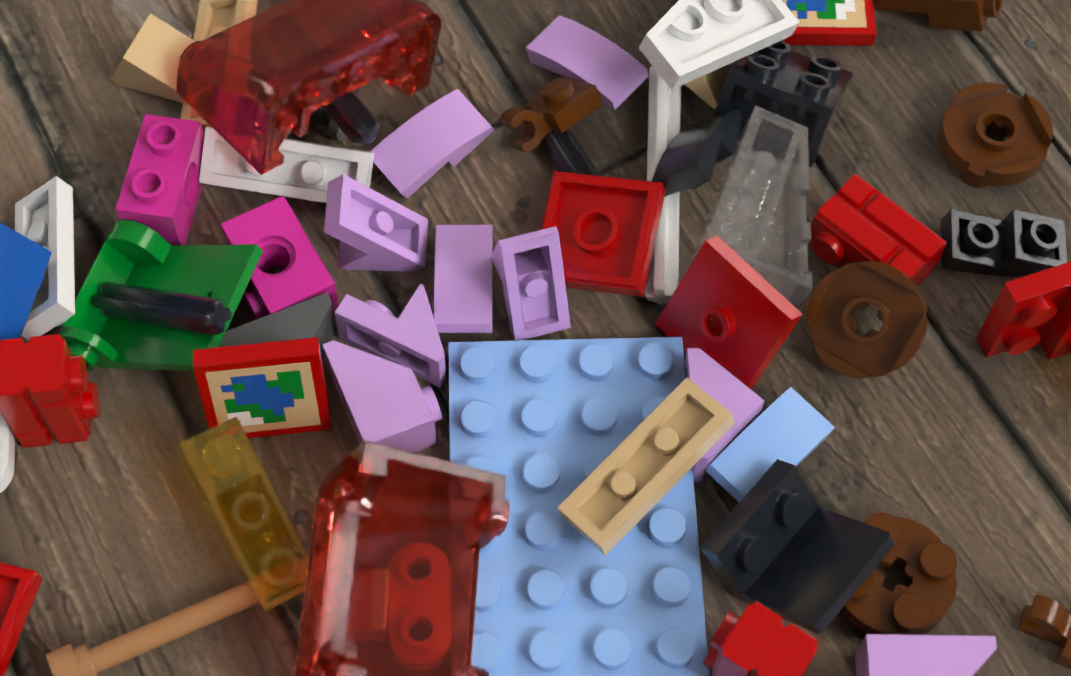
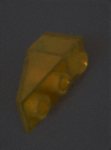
(246, 512)

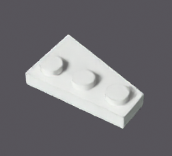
(710, 34)

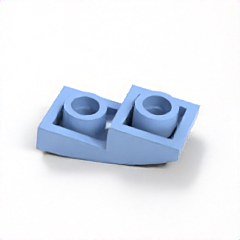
(783, 432)

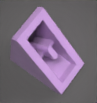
(727, 391)

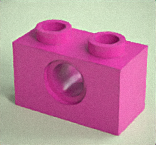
(164, 177)
(283, 245)

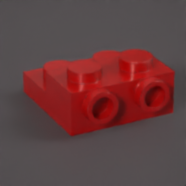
(1031, 313)

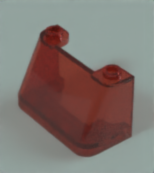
(297, 57)
(397, 565)

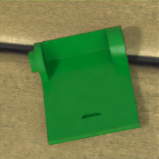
(145, 259)

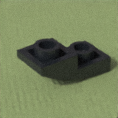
(695, 150)
(1005, 247)

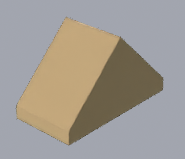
(153, 60)

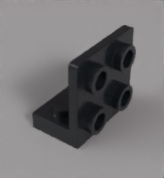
(788, 86)
(793, 552)

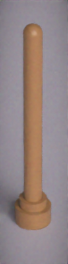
(85, 662)

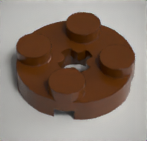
(990, 161)
(833, 327)
(928, 596)

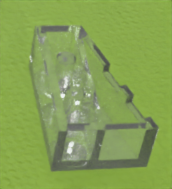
(764, 203)

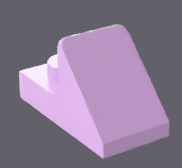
(373, 229)
(533, 283)
(405, 340)

